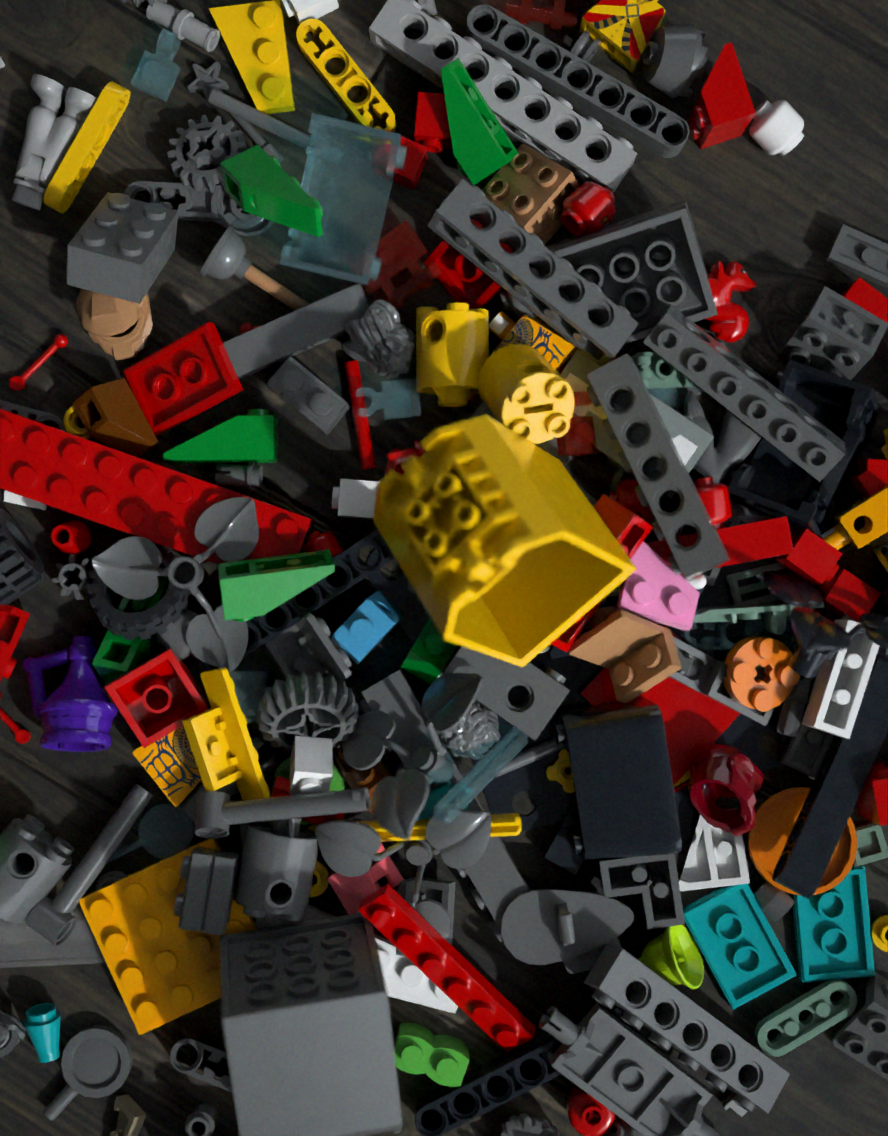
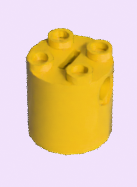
(451, 352)
(526, 393)

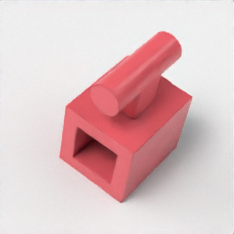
(354, 889)

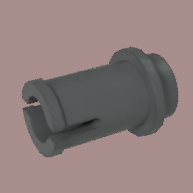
(239, 475)
(202, 1120)

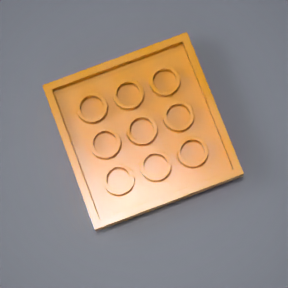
(151, 959)

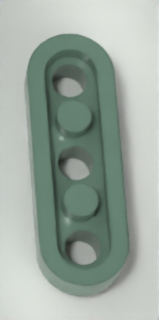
(822, 1016)

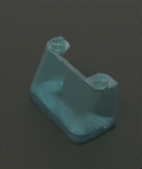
(352, 180)

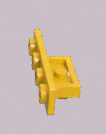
(223, 741)

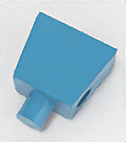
(367, 626)

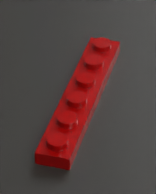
(446, 968)

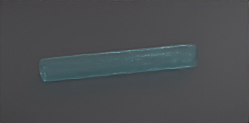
(480, 776)

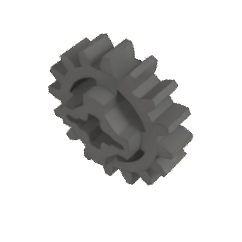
(207, 149)

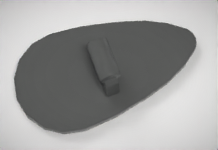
(561, 924)

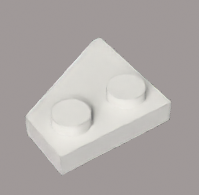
(714, 859)

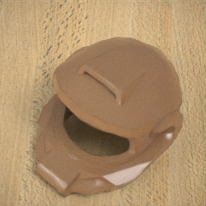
(109, 316)

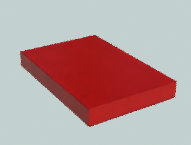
(183, 378)

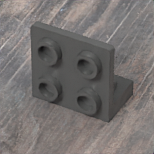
(835, 336)

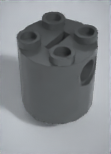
(276, 869)
(26, 879)

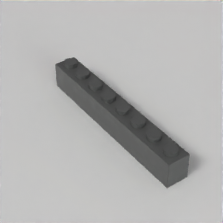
(495, 873)

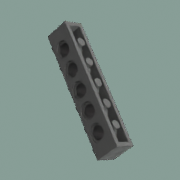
(513, 273)
(623, 377)
(745, 393)
(761, 1076)

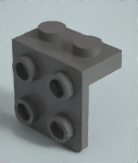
(308, 650)
(867, 1031)

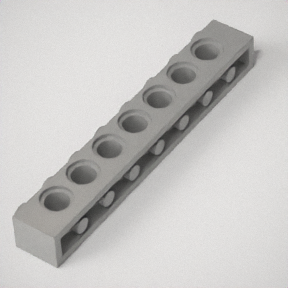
(419, 54)

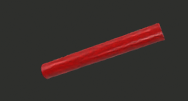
(361, 423)

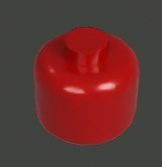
(322, 541)

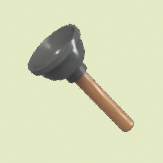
(229, 259)

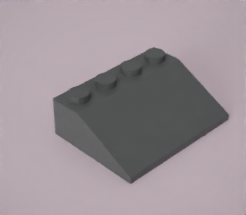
(645, 266)

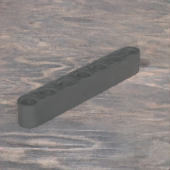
(584, 98)

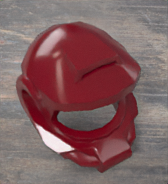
(729, 774)

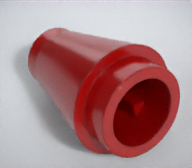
(79, 537)

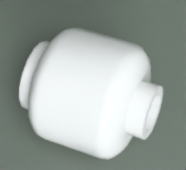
(777, 127)

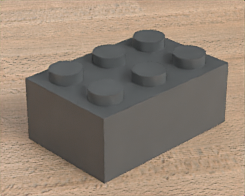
(122, 247)

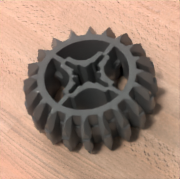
(308, 709)

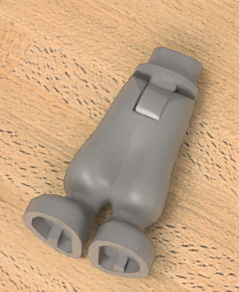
(48, 137)

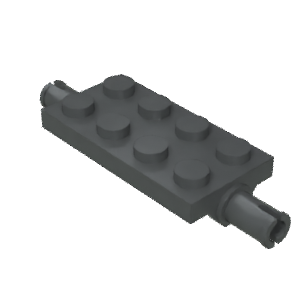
(628, 1074)

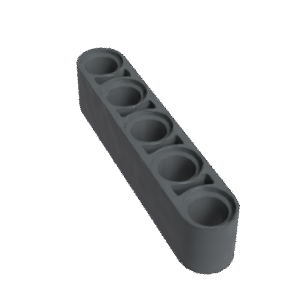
(296, 331)

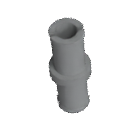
(183, 24)

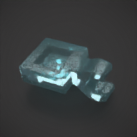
(157, 71)

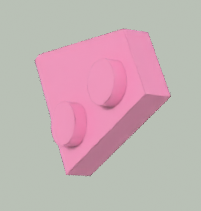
(658, 592)

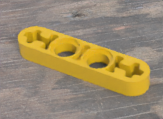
(349, 77)
(86, 147)

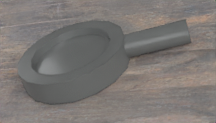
(92, 1065)

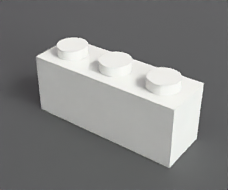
(841, 686)

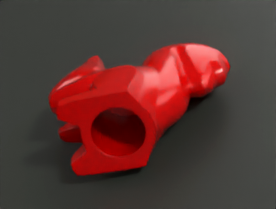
(732, 318)

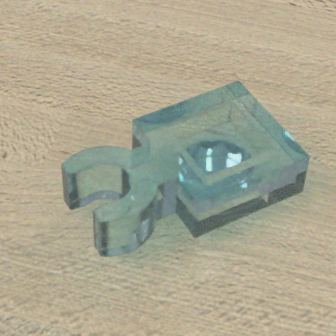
(396, 399)

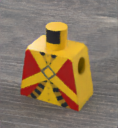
(623, 28)

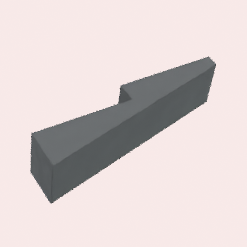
(707, 677)

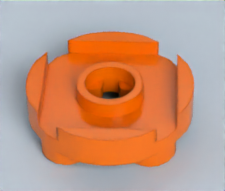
(741, 671)

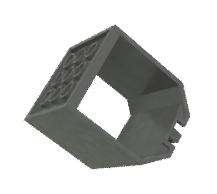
(309, 1030)

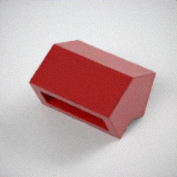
(871, 476)

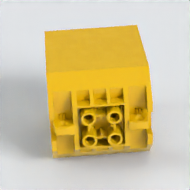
(497, 539)

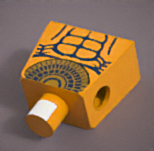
(534, 333)
(875, 513)
(171, 765)

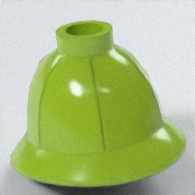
(675, 957)

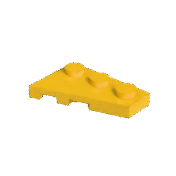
(260, 52)

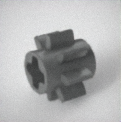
(66, 579)

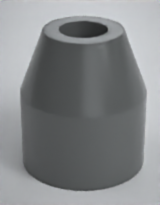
(773, 901)

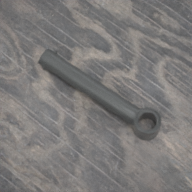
(216, 811)
(53, 917)

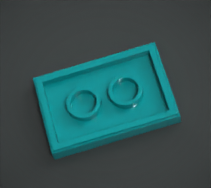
(835, 931)
(738, 943)

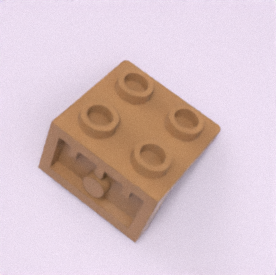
(532, 191)
(632, 650)

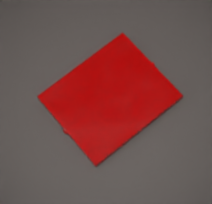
(688, 717)

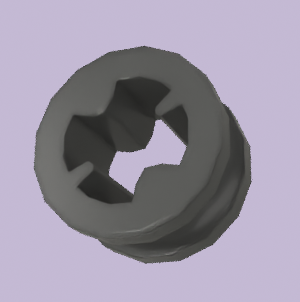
(586, 47)

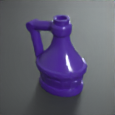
(78, 711)

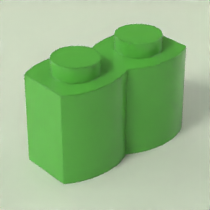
(439, 1056)

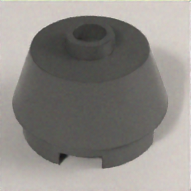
(675, 58)

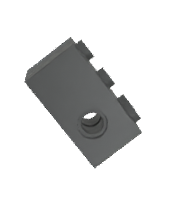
(543, 688)

